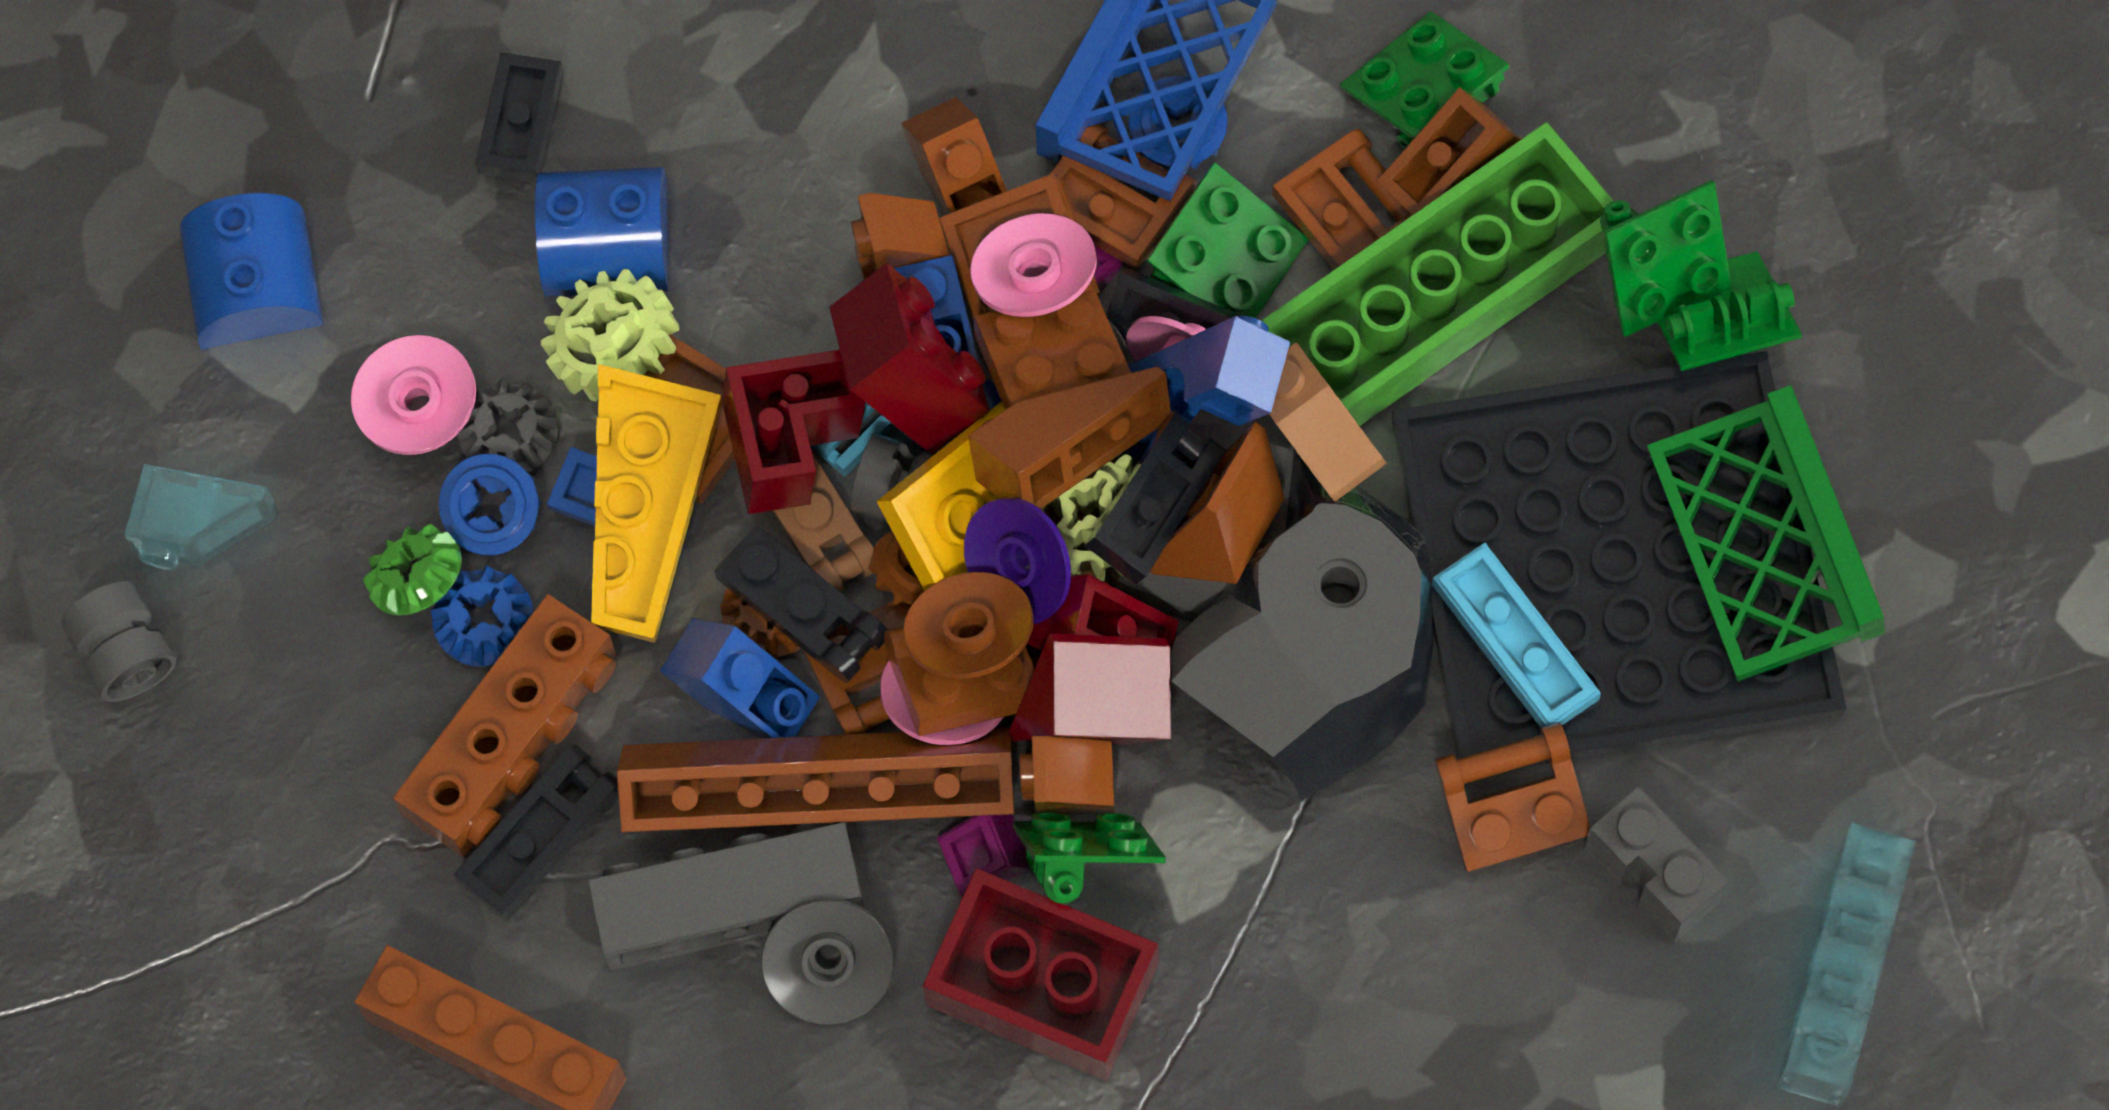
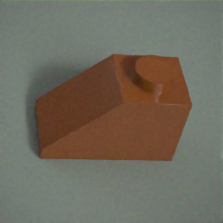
(1447, 151)

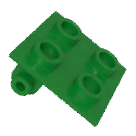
(1422, 72)
(1226, 246)
(1664, 255)
(1734, 321)
(1061, 847)

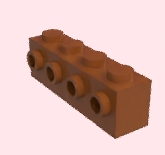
(507, 726)

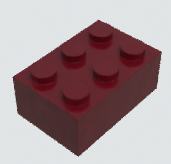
(1041, 974)

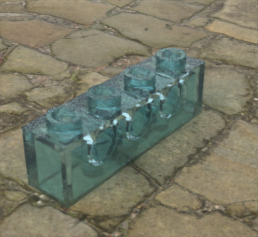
(1845, 965)

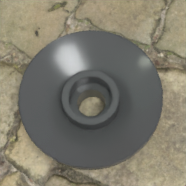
(827, 989)

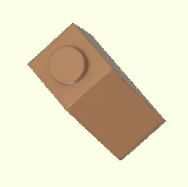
(1322, 427)

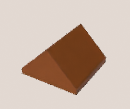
(1227, 515)

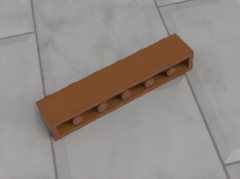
(812, 780)

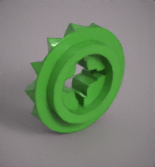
(430, 576)

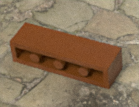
(486, 1037)

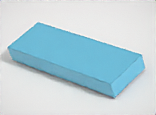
(1515, 638)

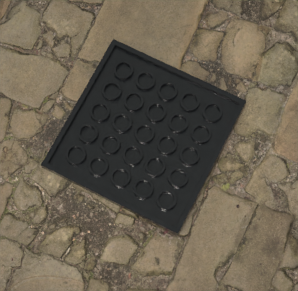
(1586, 532)

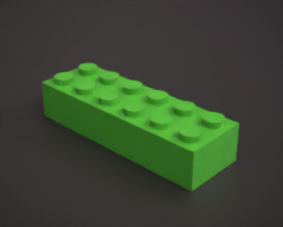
(1449, 274)

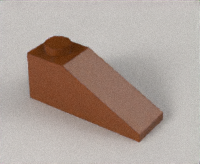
(1065, 436)

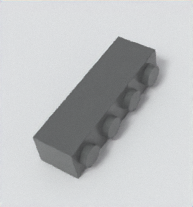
(719, 895)

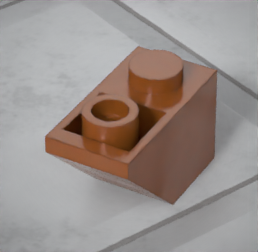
(953, 156)
(896, 232)
(1068, 775)

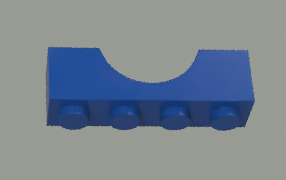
(1221, 370)

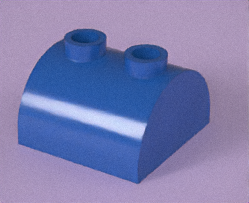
(601, 224)
(249, 269)

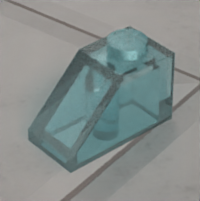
(193, 516)

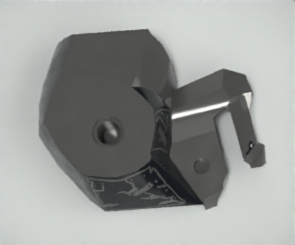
(1320, 637)

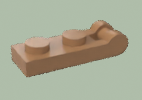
(822, 526)

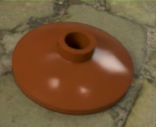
(968, 625)

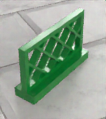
(1819, 515)

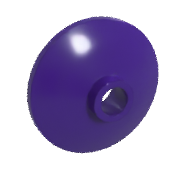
(1023, 546)

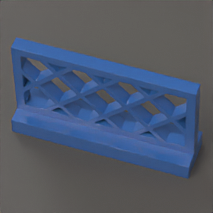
(1102, 59)

